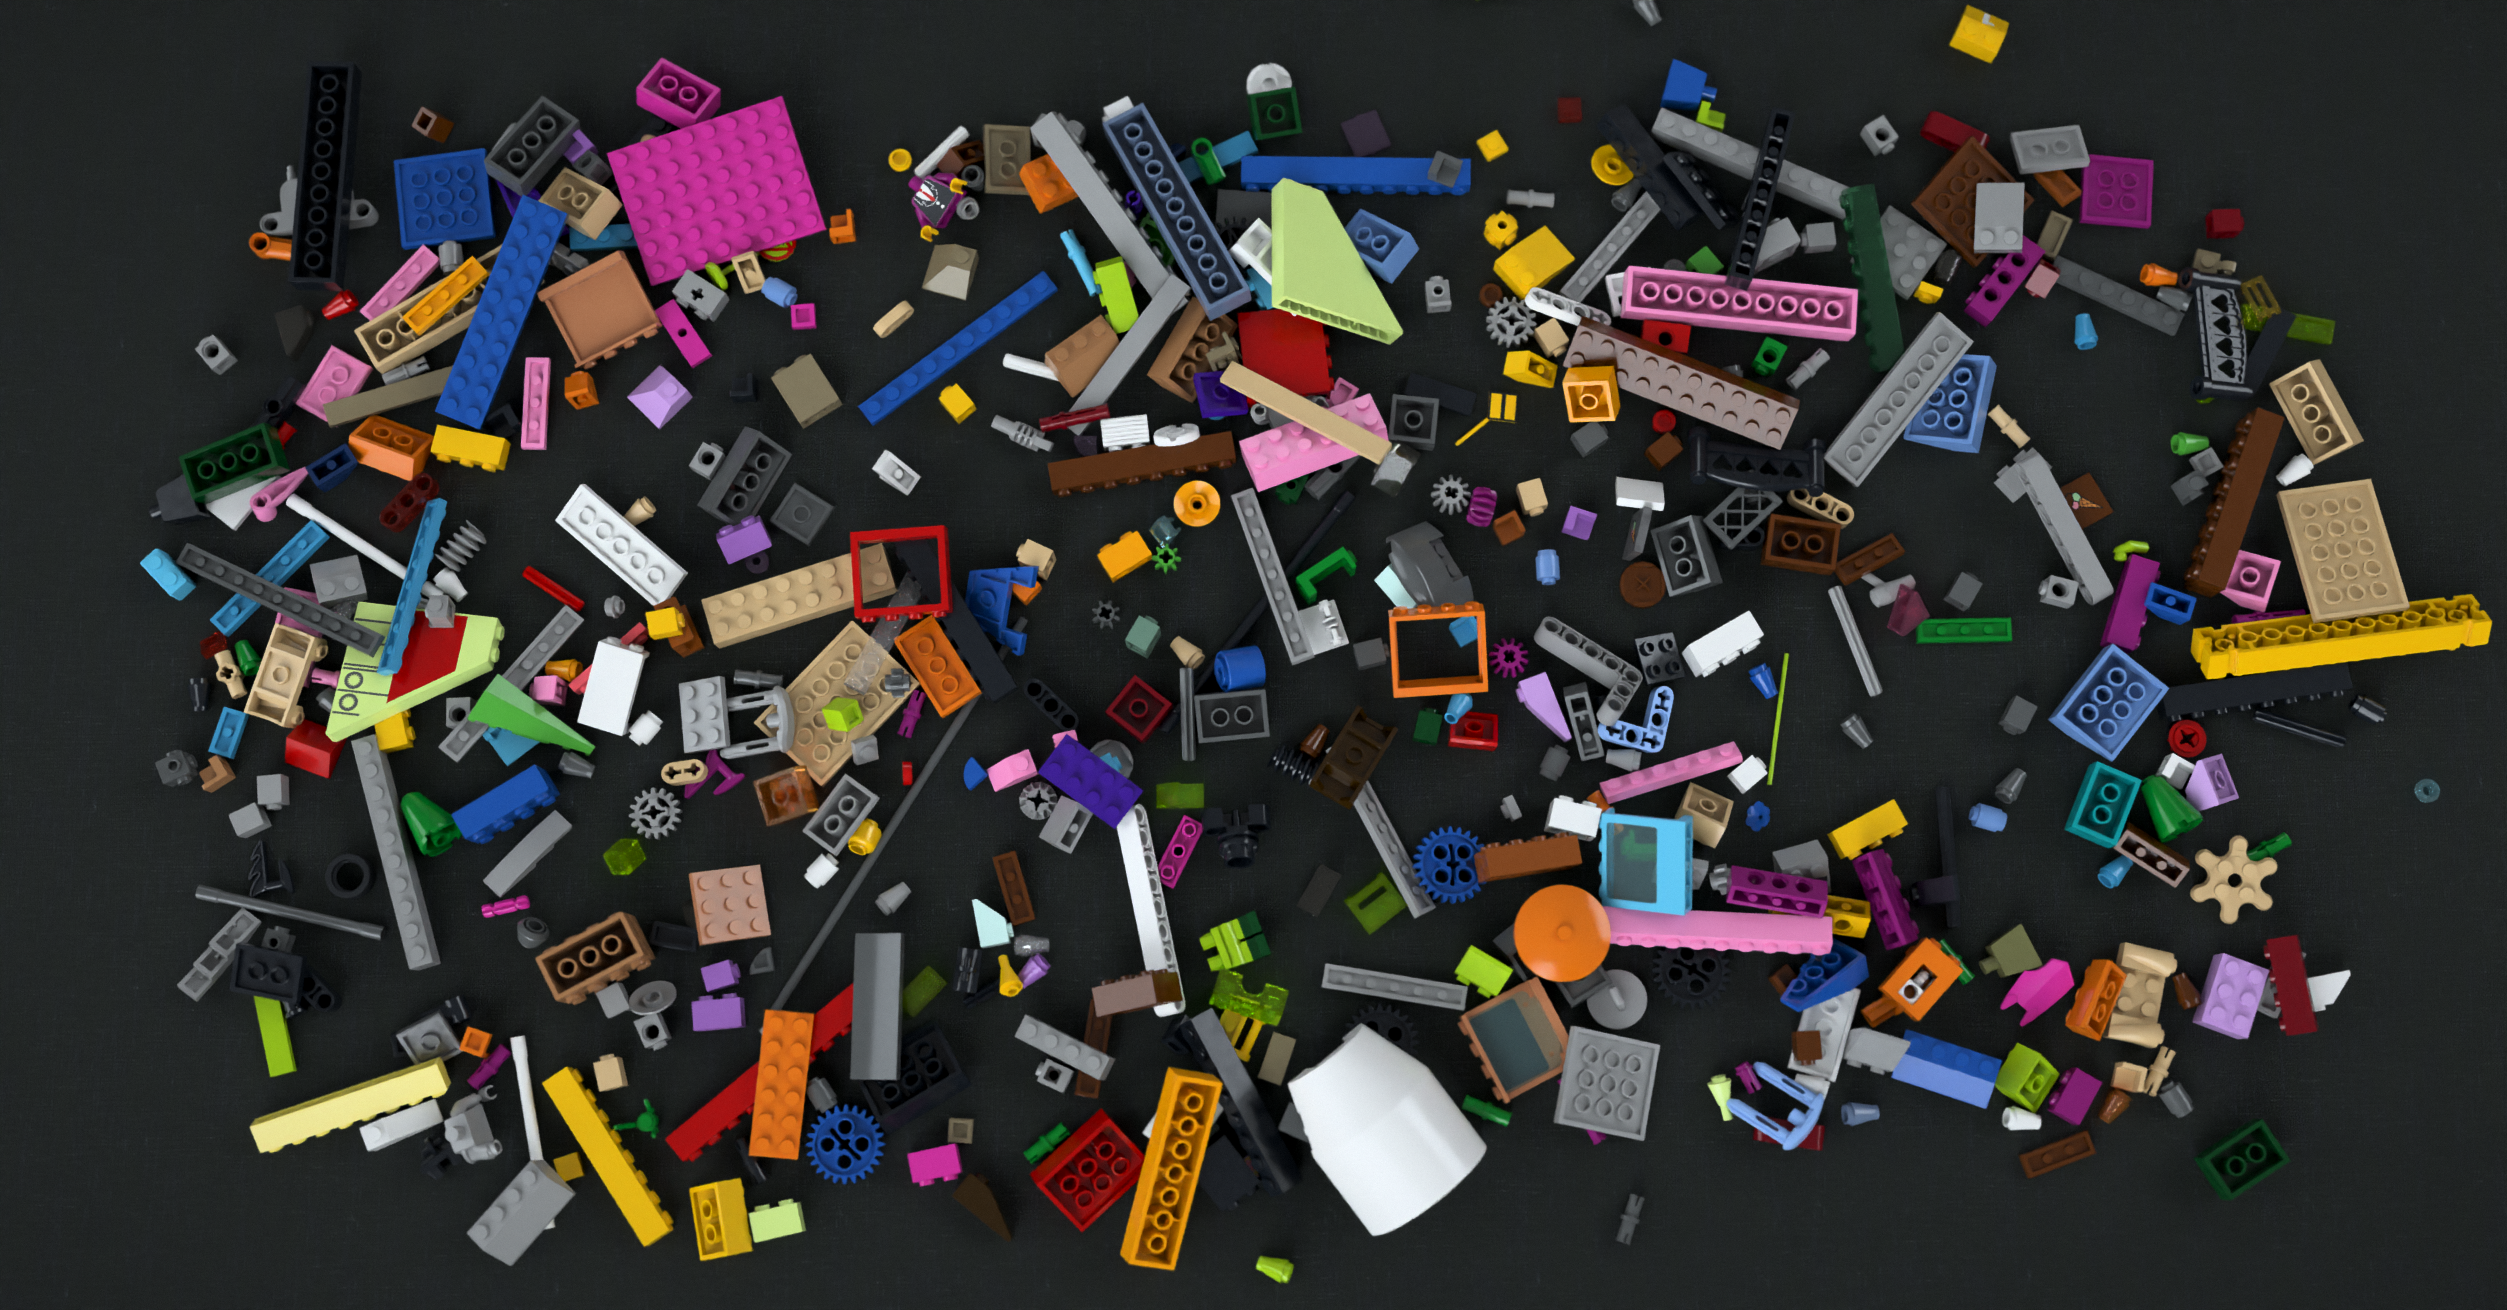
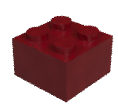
(1139, 709)

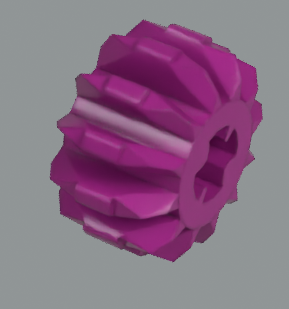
(1481, 506)
(1517, 658)

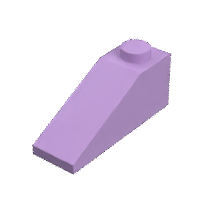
(1541, 701)

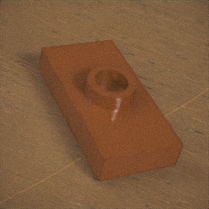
(2058, 186)

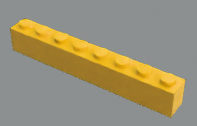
(608, 1155)

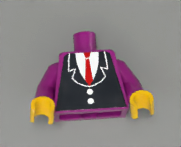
(936, 200)

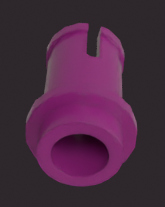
(1747, 1075)

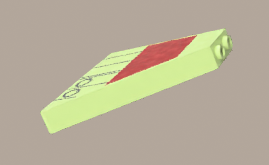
(430, 666)

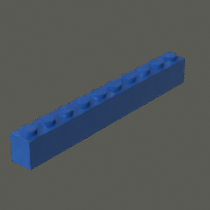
(1349, 174)

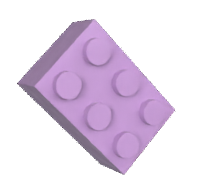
(2230, 996)

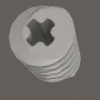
(461, 547)

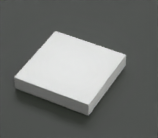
(1639, 493)

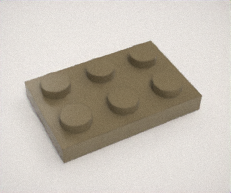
(1004, 156)

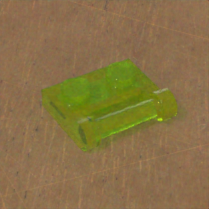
(1379, 910)

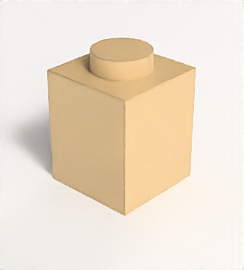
(1551, 338)
(1532, 497)
(610, 1073)

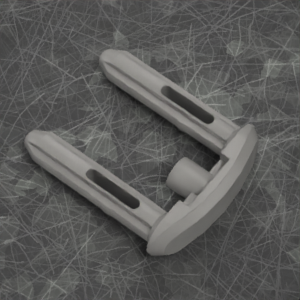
(783, 719)

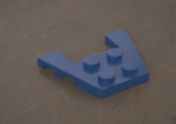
(990, 597)

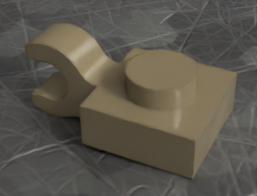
(2209, 262)

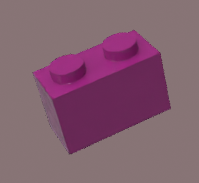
(2073, 1095)

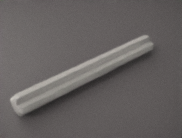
(1855, 640)

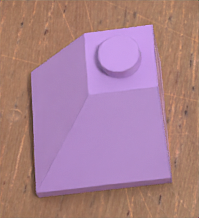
(660, 396)
(2210, 784)

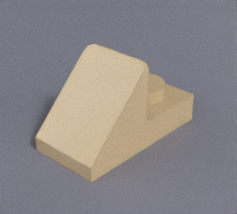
(749, 271)

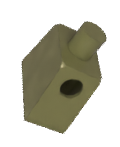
(2010, 953)

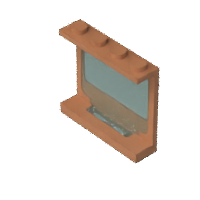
(1517, 1039)

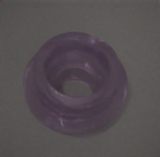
(757, 568)

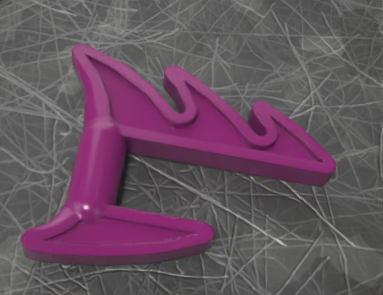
(713, 764)

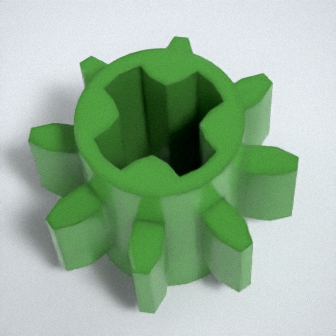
(1171, 562)

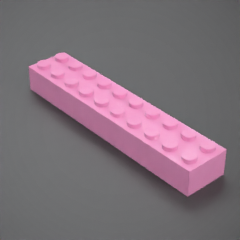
(1763, 308)

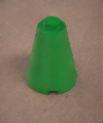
(2168, 809)
(429, 824)

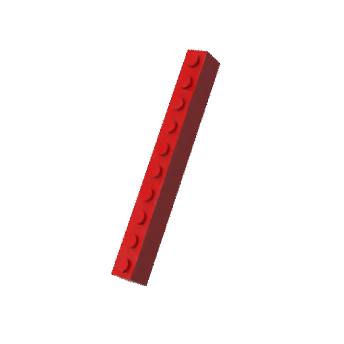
(739, 1097)

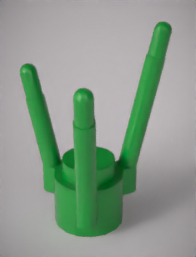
(646, 1121)

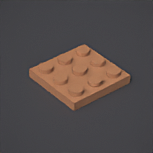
(729, 904)

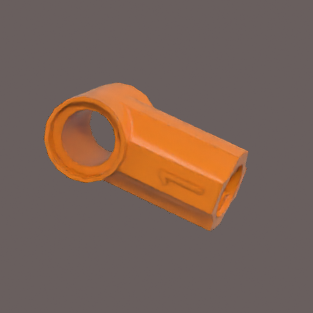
(275, 248)

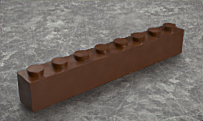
(1141, 463)

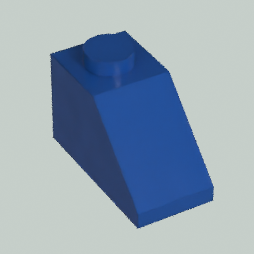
(2169, 603)

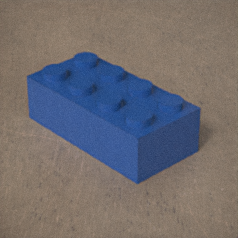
(506, 804)

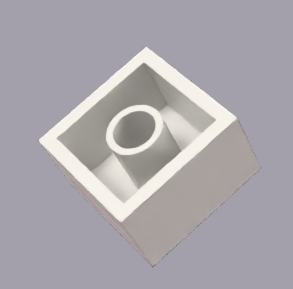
(1573, 818)

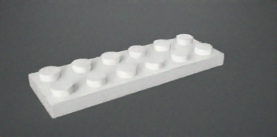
(621, 546)

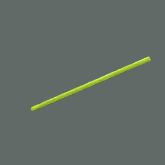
(1778, 717)

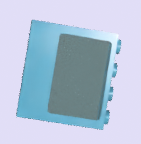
(1646, 862)

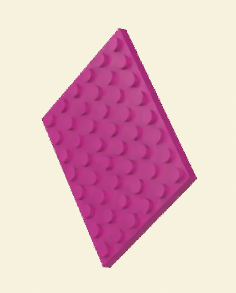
(716, 190)

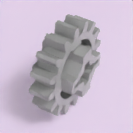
(1502, 321)
(656, 823)

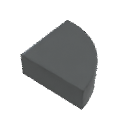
(763, 962)

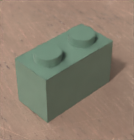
(1143, 636)

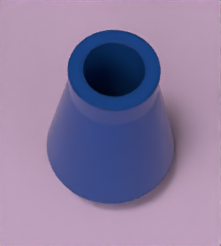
(1763, 679)

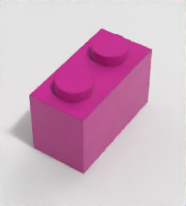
(935, 1163)

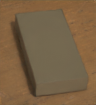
(2053, 234)
(1277, 1058)

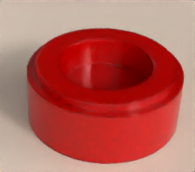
(1663, 421)
(907, 773)

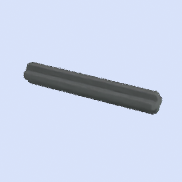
(1187, 714)

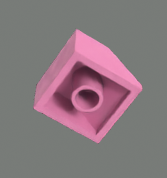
(2252, 580)

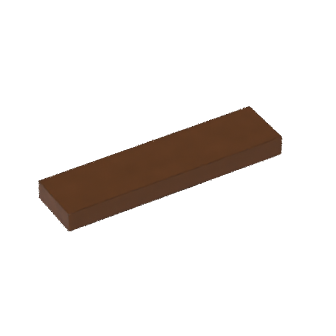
(1096, 1036)

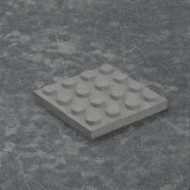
(1607, 1083)

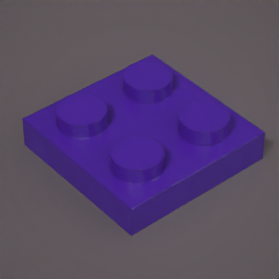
(1217, 398)

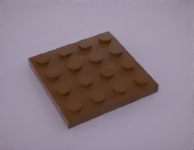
(1950, 196)

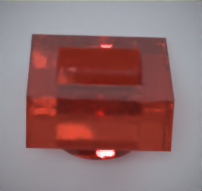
(1569, 110)
(213, 644)

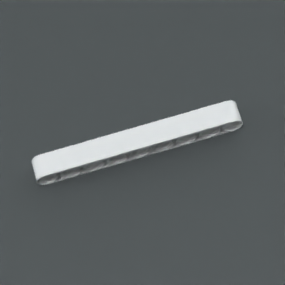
(1148, 899)

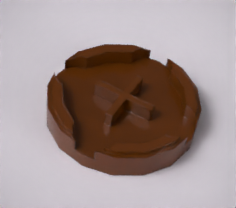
(1642, 585)

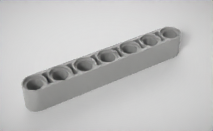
(2063, 528)

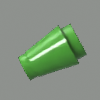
(2188, 443)

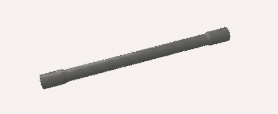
(362, 928)

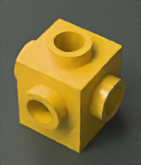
(1498, 236)

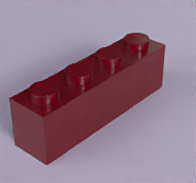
(2292, 985)

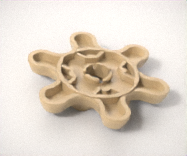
(2220, 869)

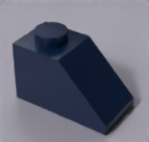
(332, 468)

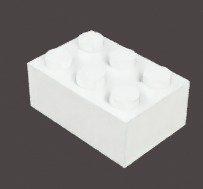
(1723, 645)

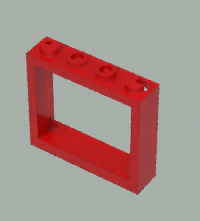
(894, 535)

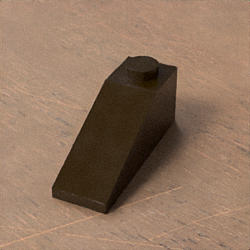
(981, 1201)

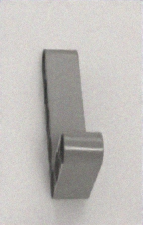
(1593, 661)

